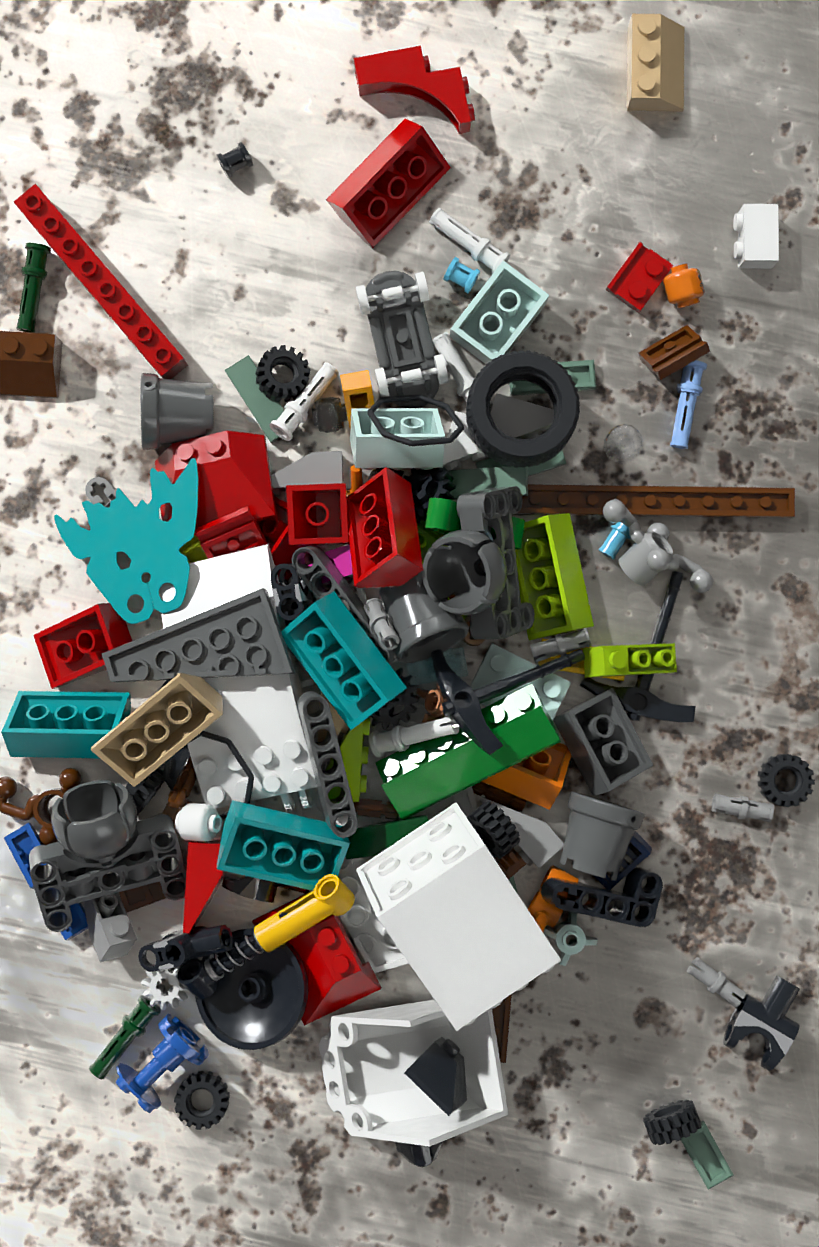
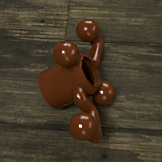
(37, 805)

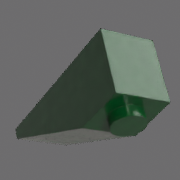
(375, 838)

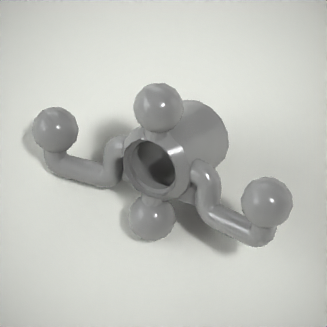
(652, 551)

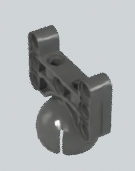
(481, 567)
(101, 841)

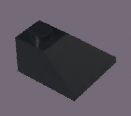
(441, 1075)

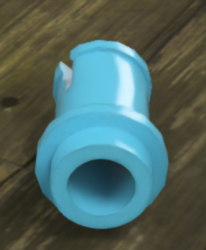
(615, 540)

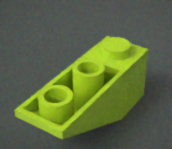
(629, 660)
(353, 757)

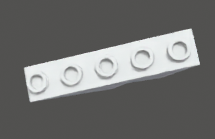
(511, 416)

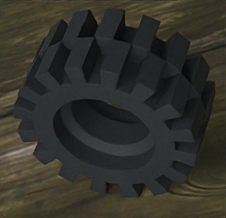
(282, 357)
(803, 780)
(145, 790)
(494, 829)
(189, 1112)
(672, 1122)

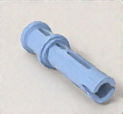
(686, 388)

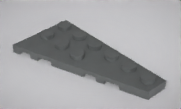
(220, 642)

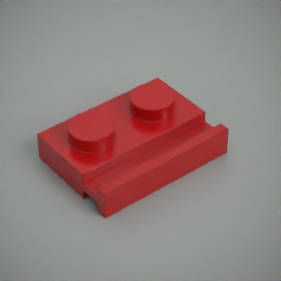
(639, 277)
(230, 534)

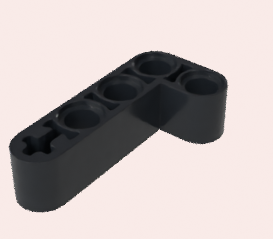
(600, 898)

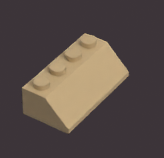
(160, 727)

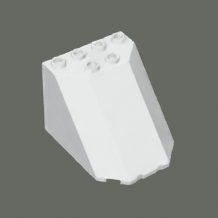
(366, 1067)

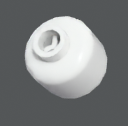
(198, 822)

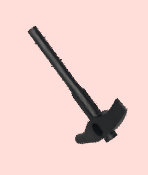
(638, 700)
(464, 703)

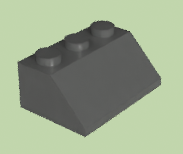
(603, 742)

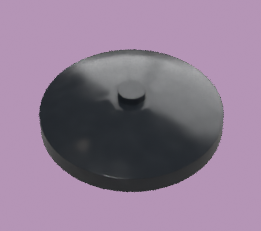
(259, 999)

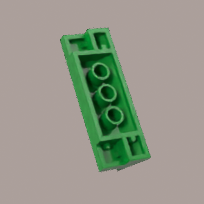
(453, 762)

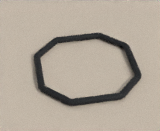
(455, 434)
(237, 755)

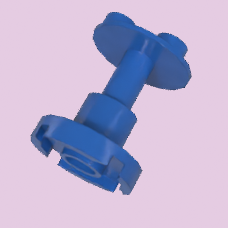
(168, 1055)

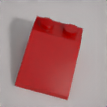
(77, 643)
(201, 880)

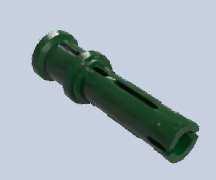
(33, 275)
(133, 1027)

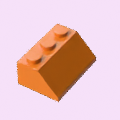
(537, 777)

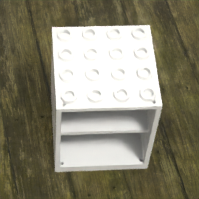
(456, 917)

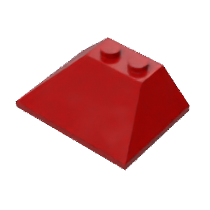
(230, 474)
(331, 966)

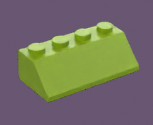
(552, 577)

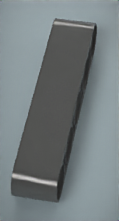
(313, 579)
(336, 775)

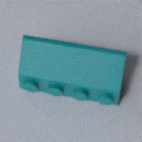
(342, 660)
(62, 722)
(279, 846)

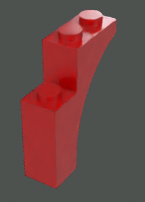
(409, 74)

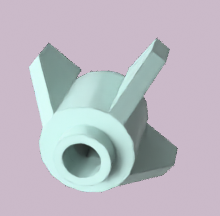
(562, 931)

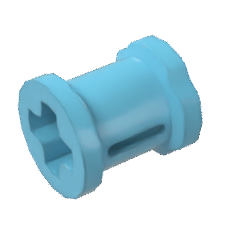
(461, 275)

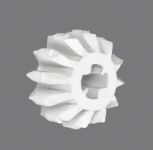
(158, 990)

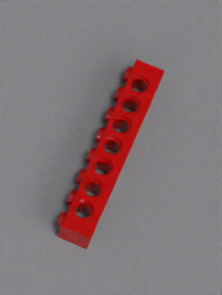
(100, 283)

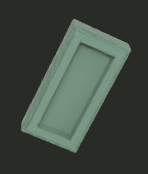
(707, 1157)

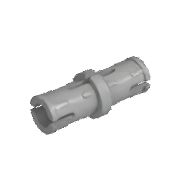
(381, 624)
(560, 645)
(742, 807)
(716, 982)

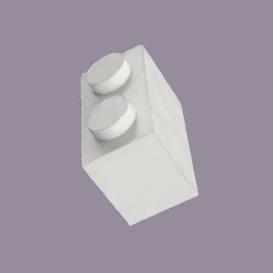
(757, 236)

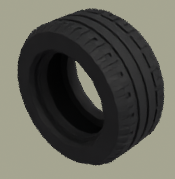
(522, 367)

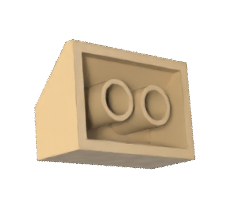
(655, 64)

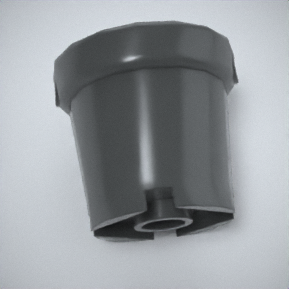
(173, 410)
(420, 621)
(598, 834)

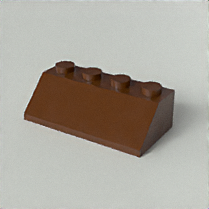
(30, 364)

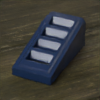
(645, 850)

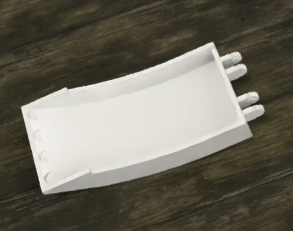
(257, 710)

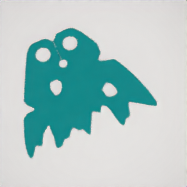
(146, 540)

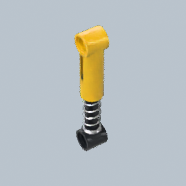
(326, 899)

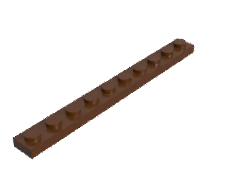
(661, 500)

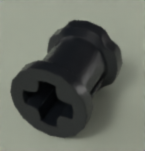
(234, 160)

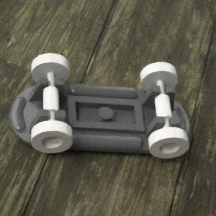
(402, 336)

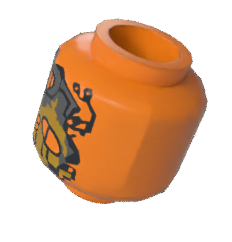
(684, 286)

